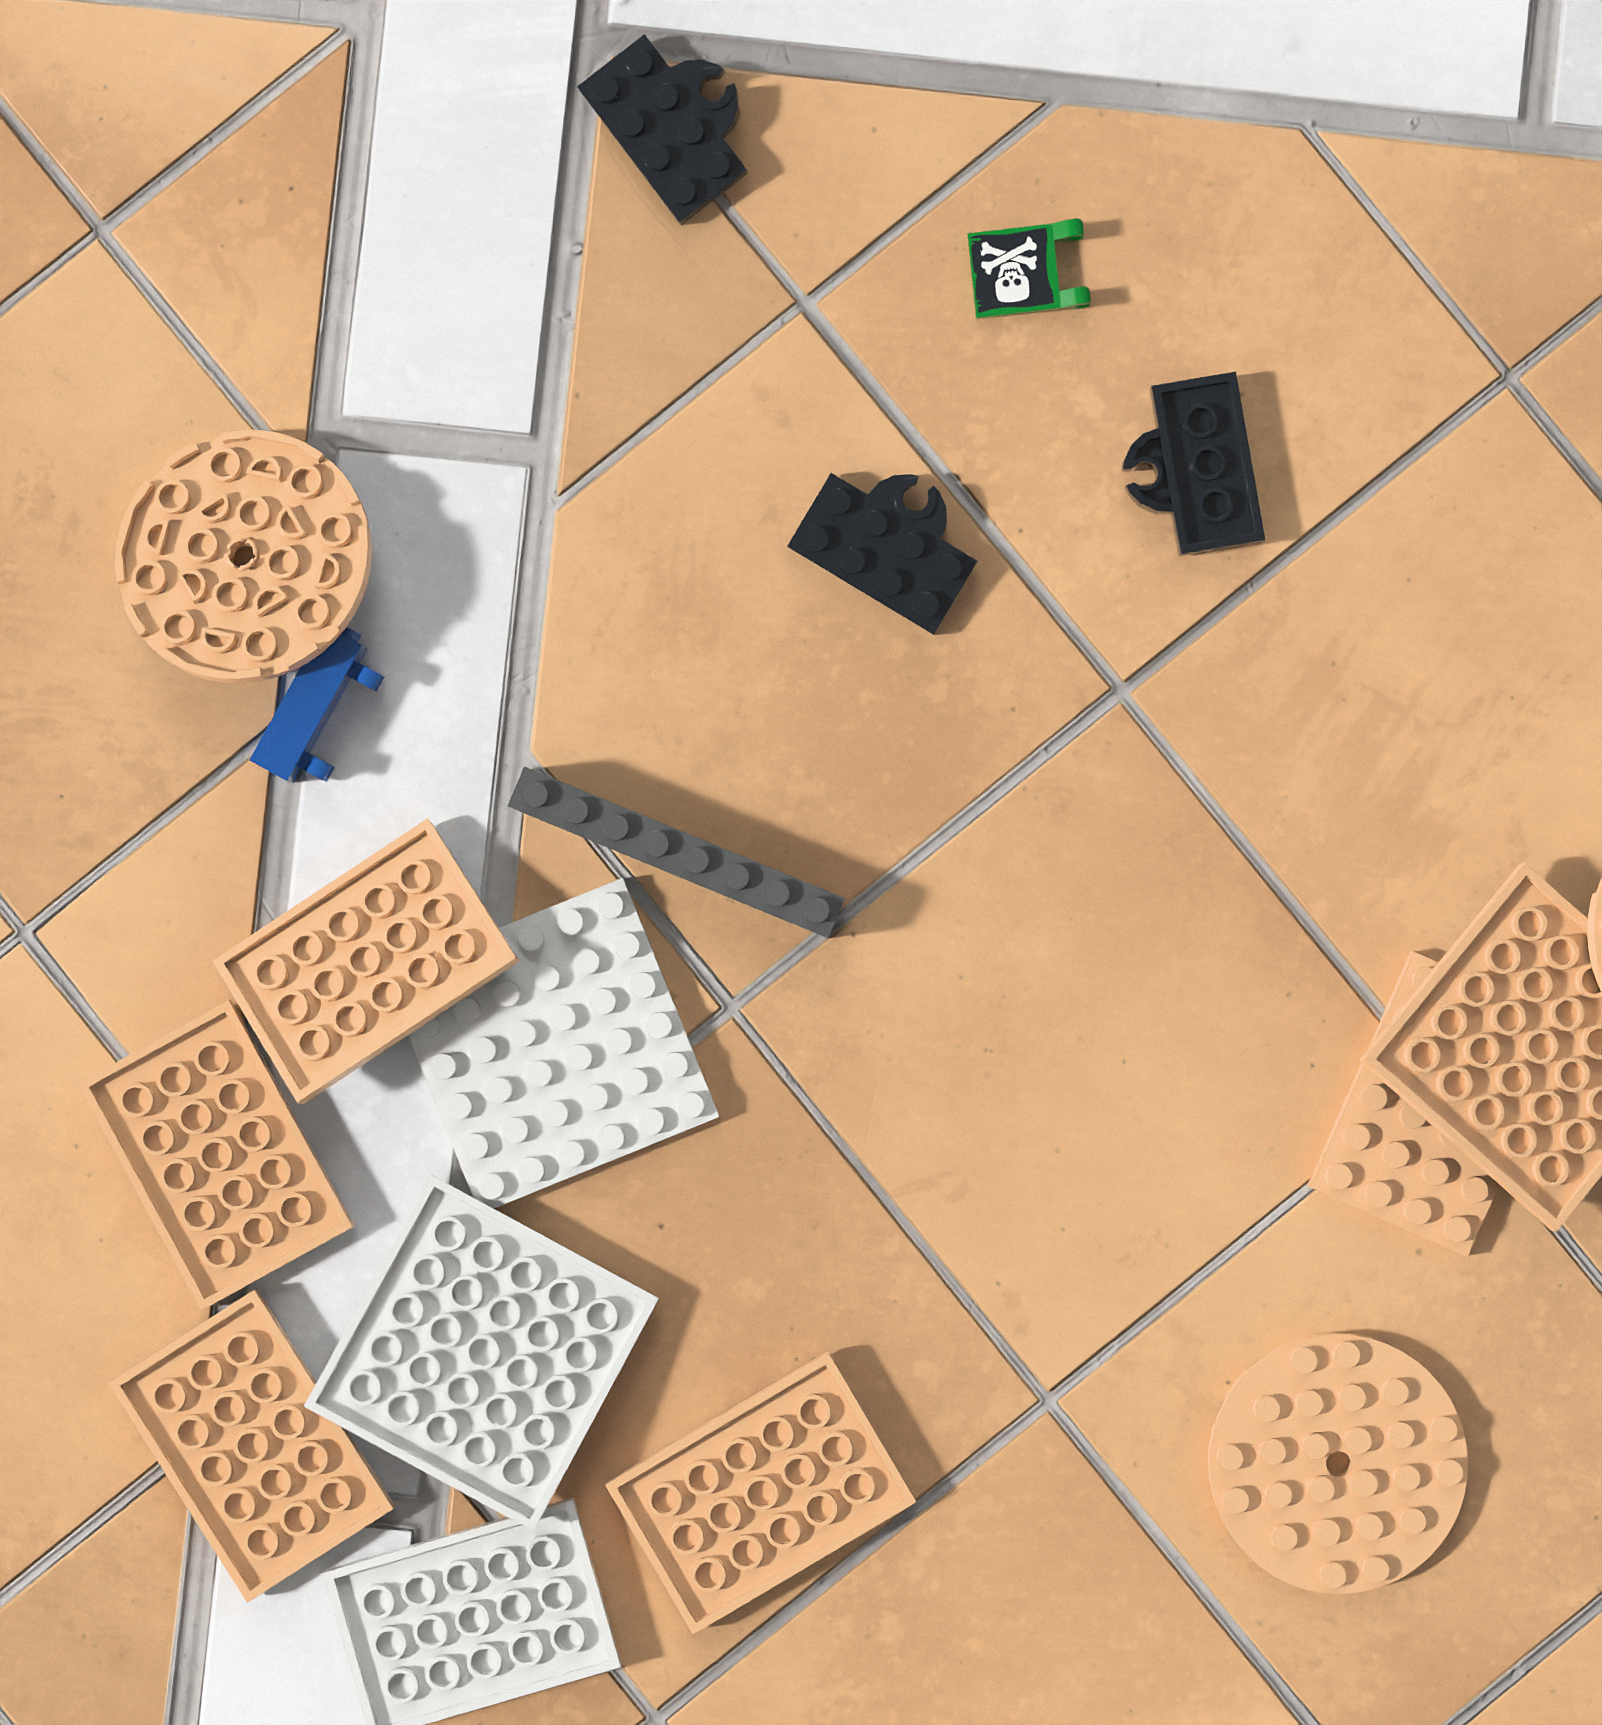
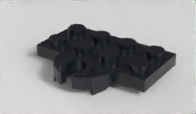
(669, 125)
(1199, 465)
(886, 547)

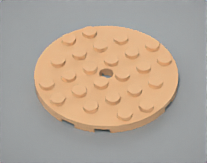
(282, 604)
(1401, 1474)

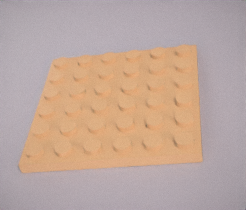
(1510, 1048)

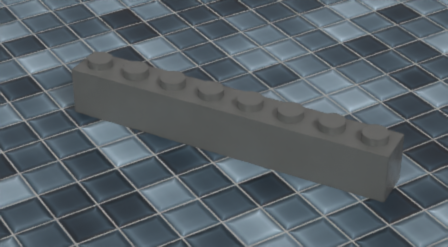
(676, 852)

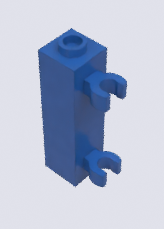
(308, 706)

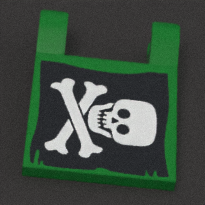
(1018, 270)

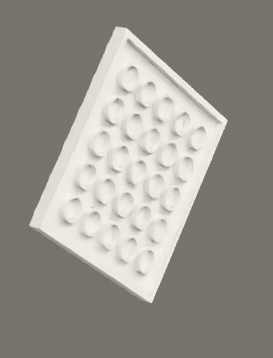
(563, 1052)
(481, 1352)

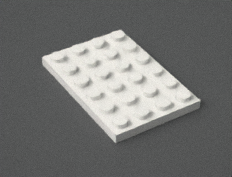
(472, 1618)

